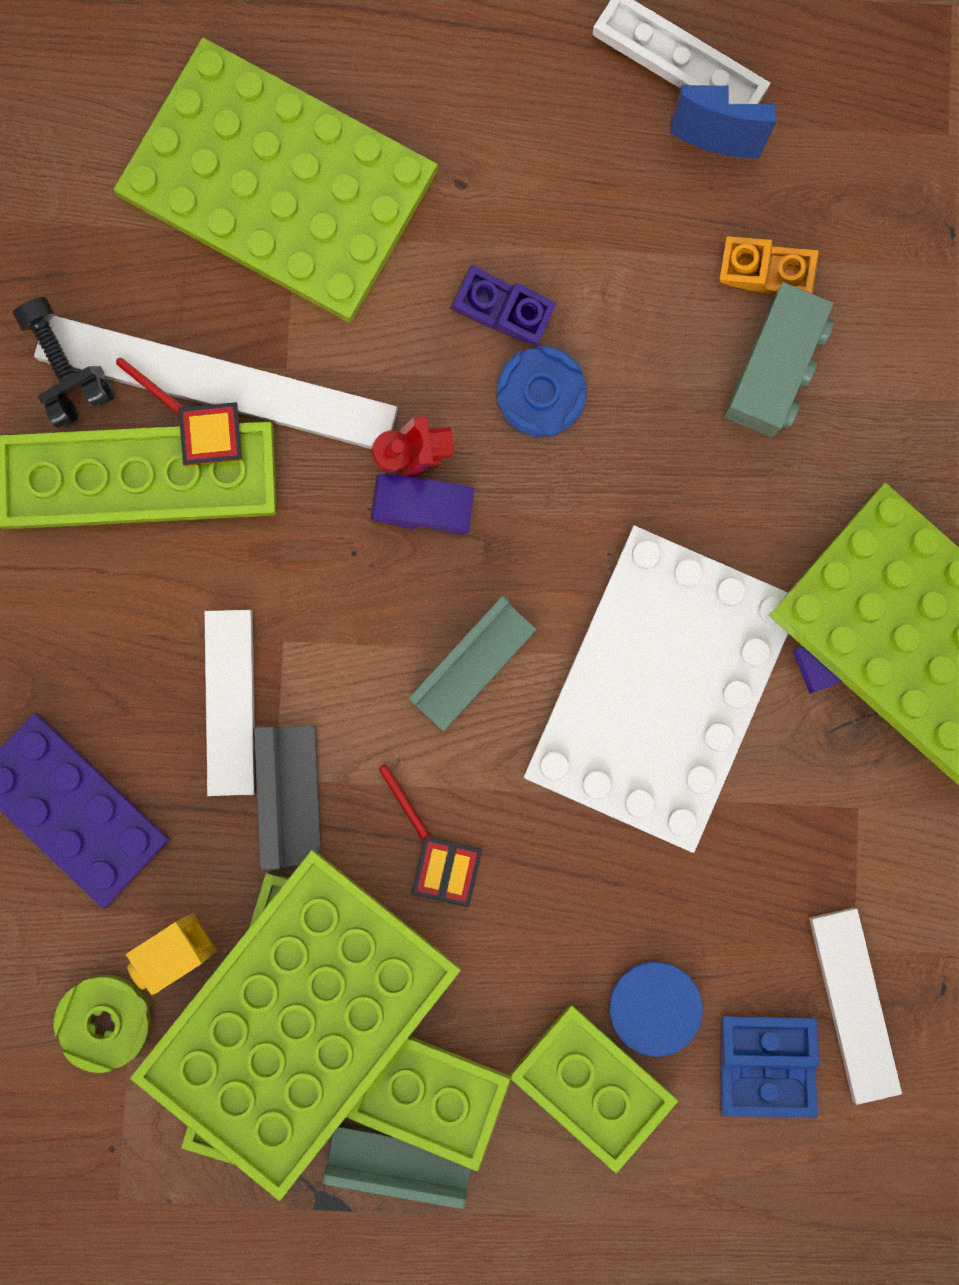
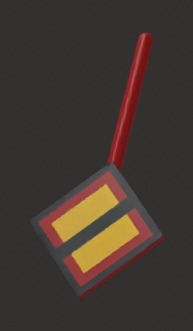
(444, 867)

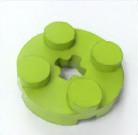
(78, 1034)

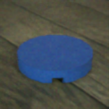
(541, 391)
(655, 1008)

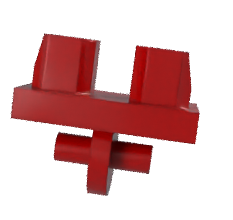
(412, 448)

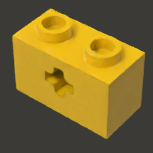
(170, 954)

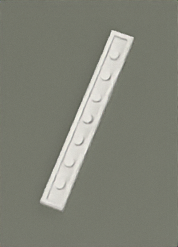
(219, 382)

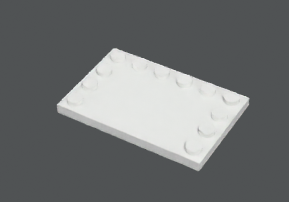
(661, 690)

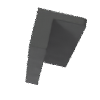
(287, 795)

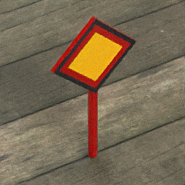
(206, 431)

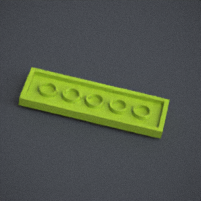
(130, 478)

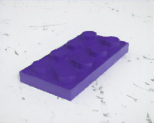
(74, 812)

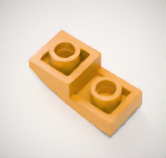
(762, 268)

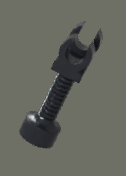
(36, 316)

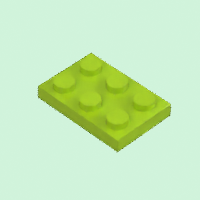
(593, 1088)
(435, 1102)

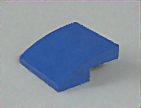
(711, 123)
(768, 1067)

